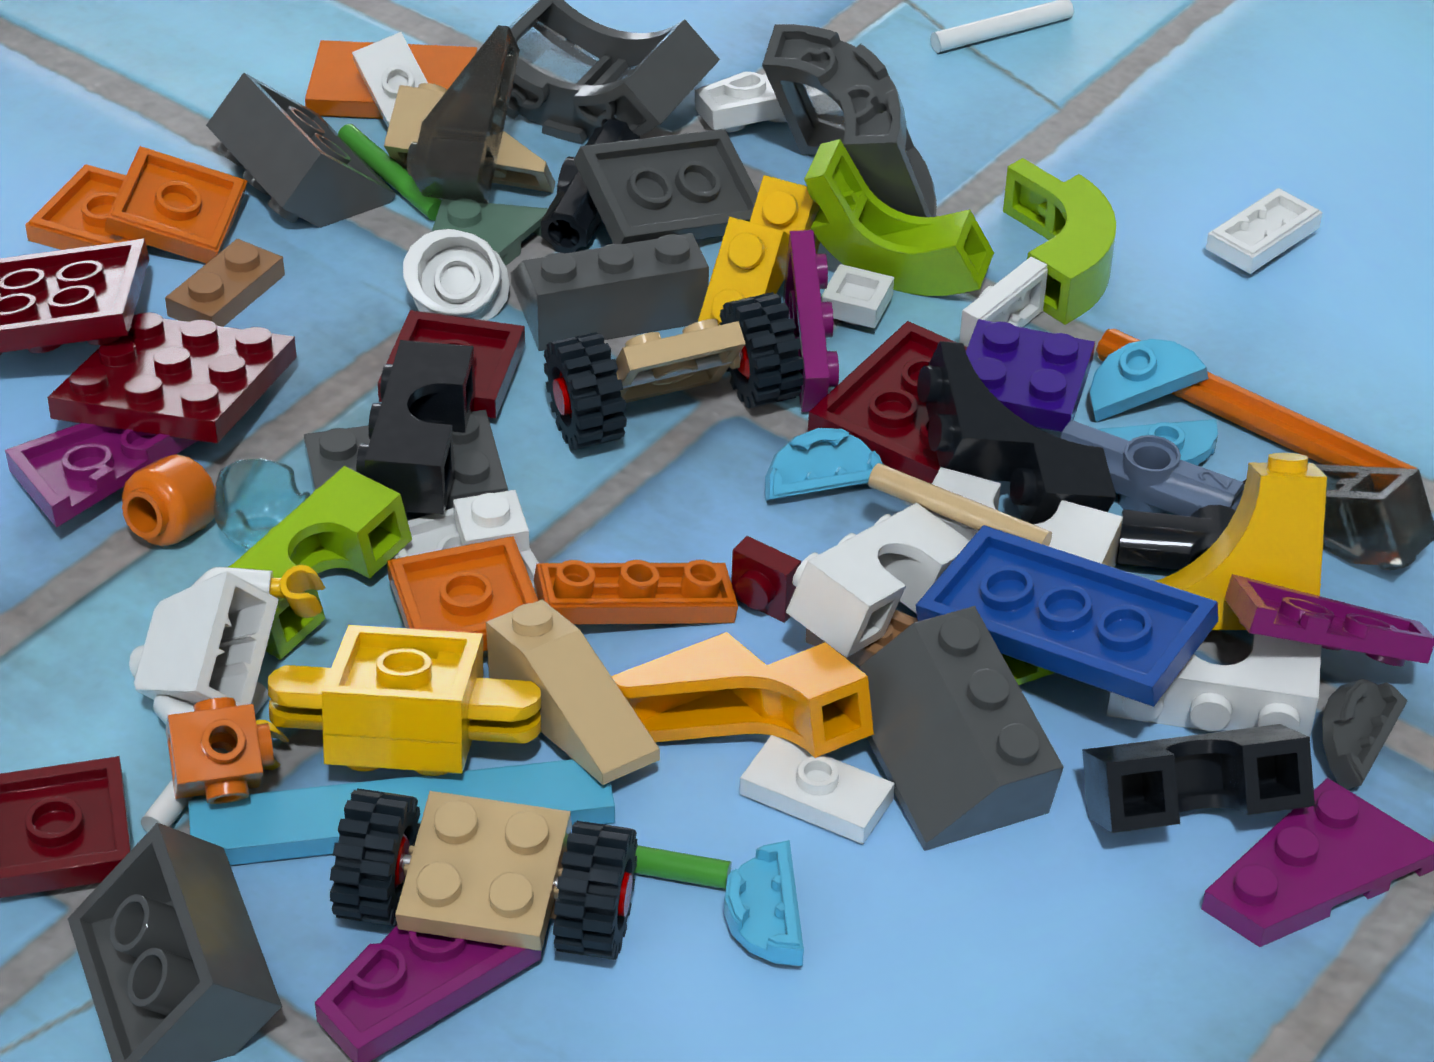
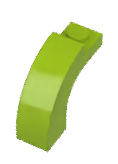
(1078, 232)
(921, 253)

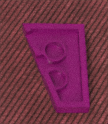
(813, 319)
(84, 465)
(1327, 622)
(1314, 863)
(408, 986)

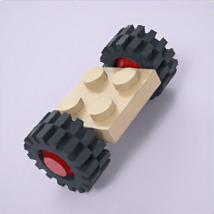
(750, 343)
(484, 871)

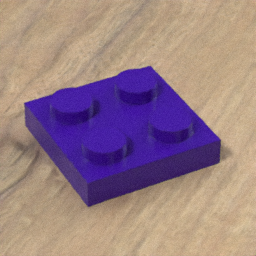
(1032, 370)

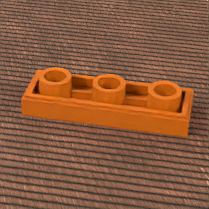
(638, 592)

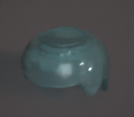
(254, 498)

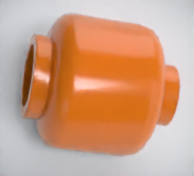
(168, 500)

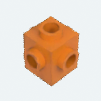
(202, 770)

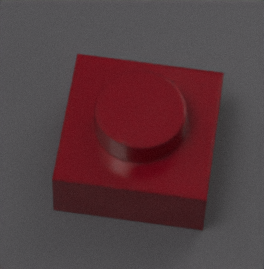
(763, 577)

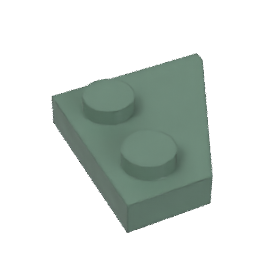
(498, 224)

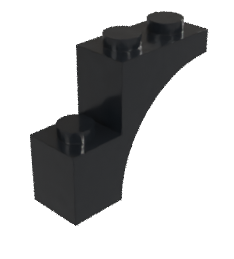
(991, 442)

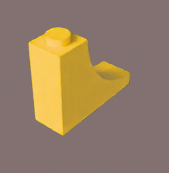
(1270, 537)

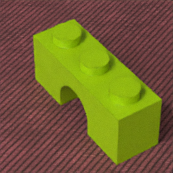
(340, 525)

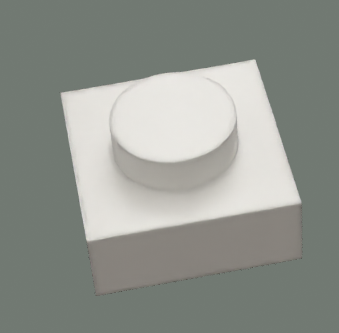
(858, 295)
(491, 518)

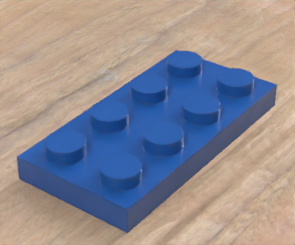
(1074, 614)

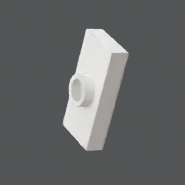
(384, 68)
(1264, 230)
(1011, 300)
(817, 789)

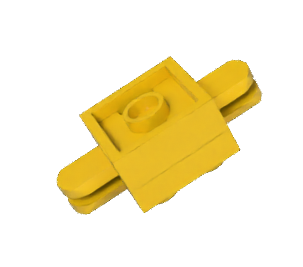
(404, 701)

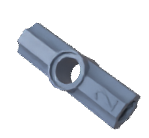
(1153, 477)

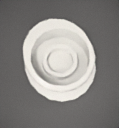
(456, 275)

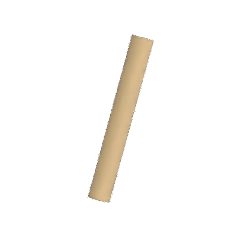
(952, 505)

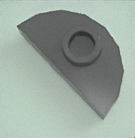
(1357, 726)

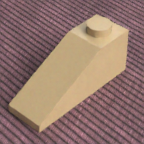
(515, 162)
(579, 698)

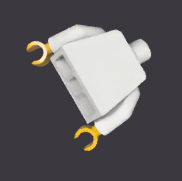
(216, 636)

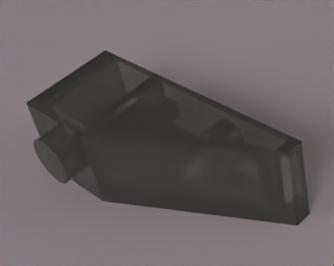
(466, 126)
(1376, 515)

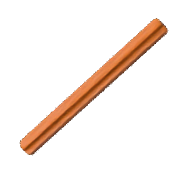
(1269, 418)

